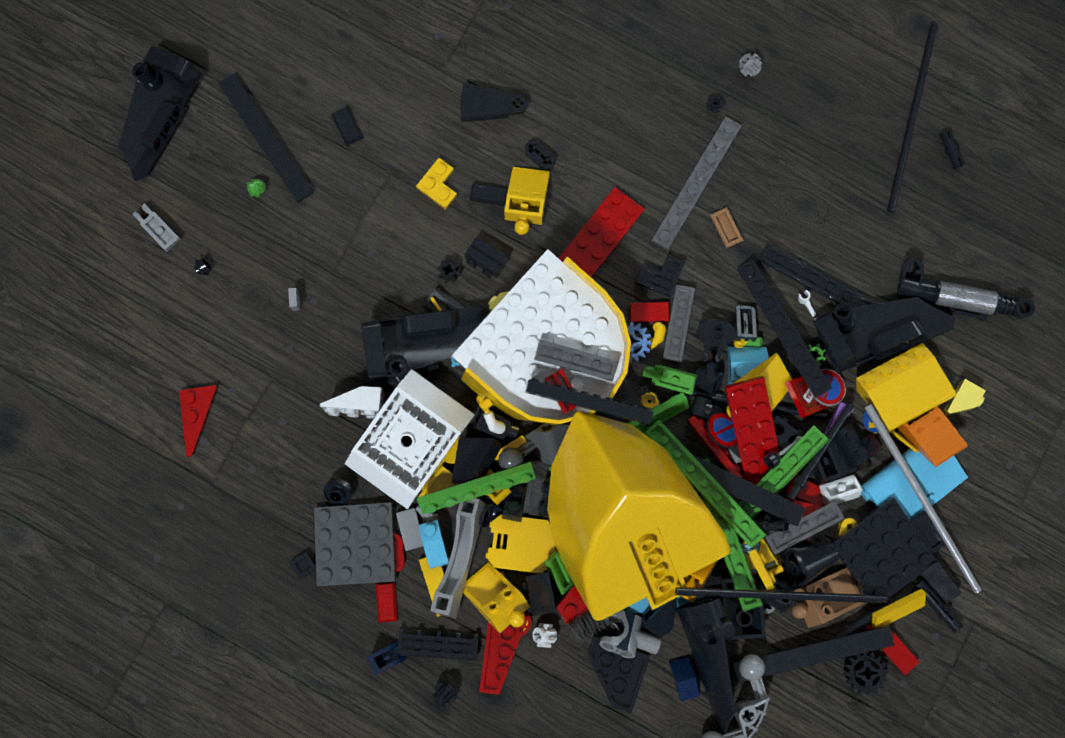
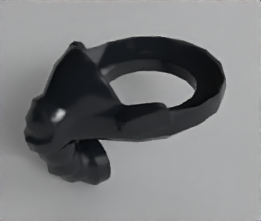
(493, 510)

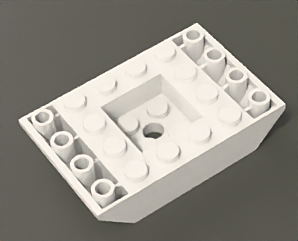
(414, 411)

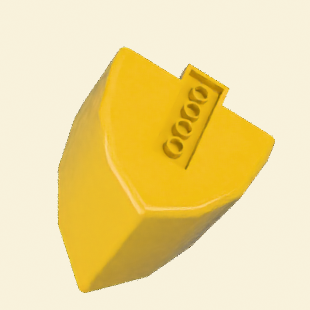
(626, 517)

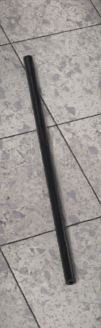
(912, 118)
(787, 595)

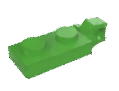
(671, 378)

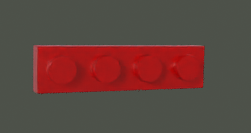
(719, 454)

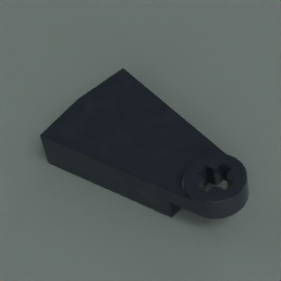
(488, 104)

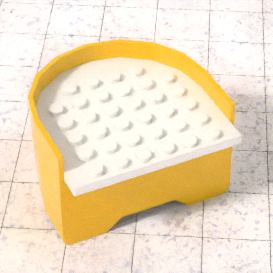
(549, 304)

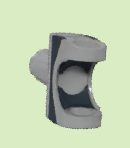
(629, 636)

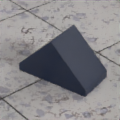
(385, 658)
(684, 679)

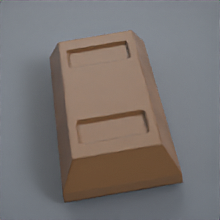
(726, 227)

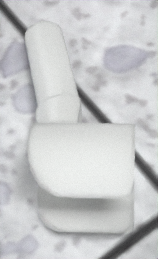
(807, 303)

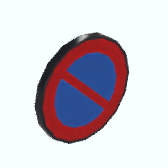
(721, 430)

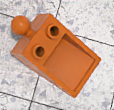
(933, 436)

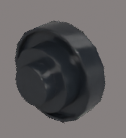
(338, 492)

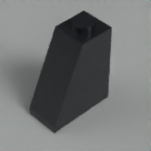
(474, 458)

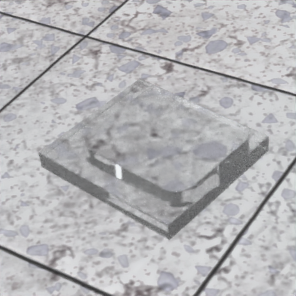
(533, 497)

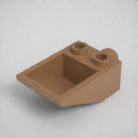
(820, 612)

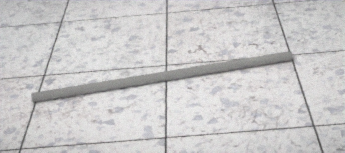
(922, 498)

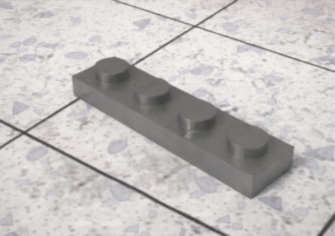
(678, 323)
(576, 360)
(807, 527)

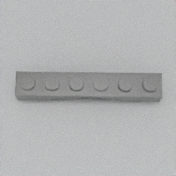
(450, 591)

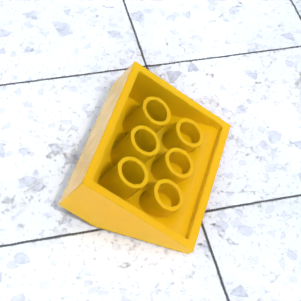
(905, 387)

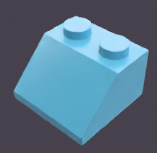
(744, 360)

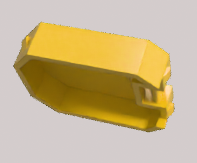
(527, 544)

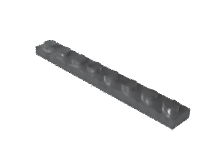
(696, 183)

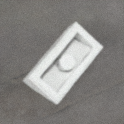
(841, 490)

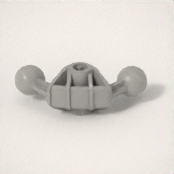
(752, 669)

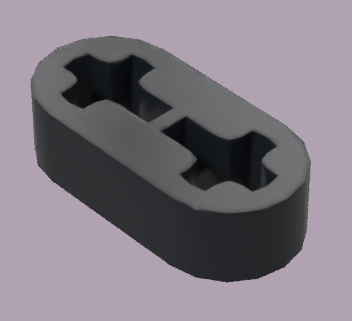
(542, 152)

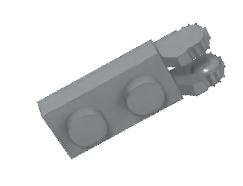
(157, 229)

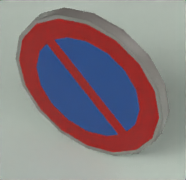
(836, 394)

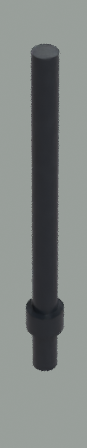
(801, 481)

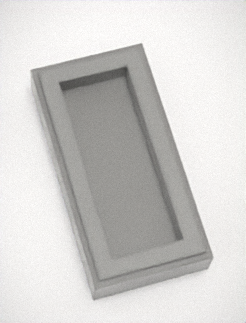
(409, 529)

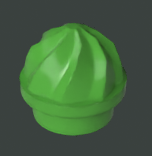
(256, 188)

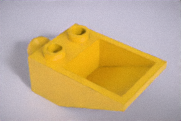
(526, 198)
(775, 378)
(496, 598)

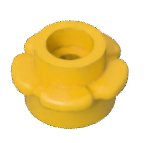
(649, 396)

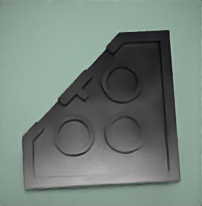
(618, 675)

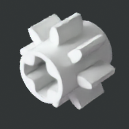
(544, 635)

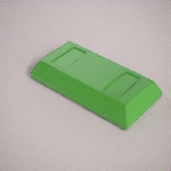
(558, 572)

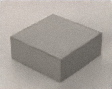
(294, 299)

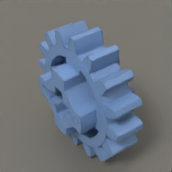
(639, 343)

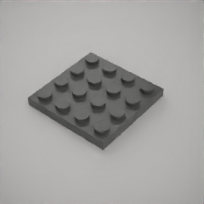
(354, 544)

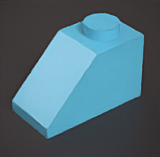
(433, 544)

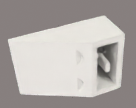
(360, 401)

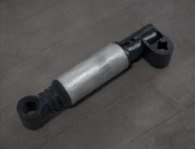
(956, 296)

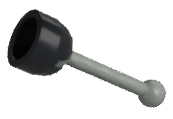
(772, 459)

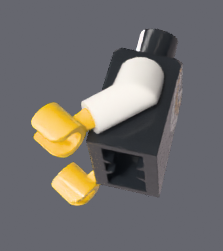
(491, 422)

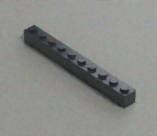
(590, 402)

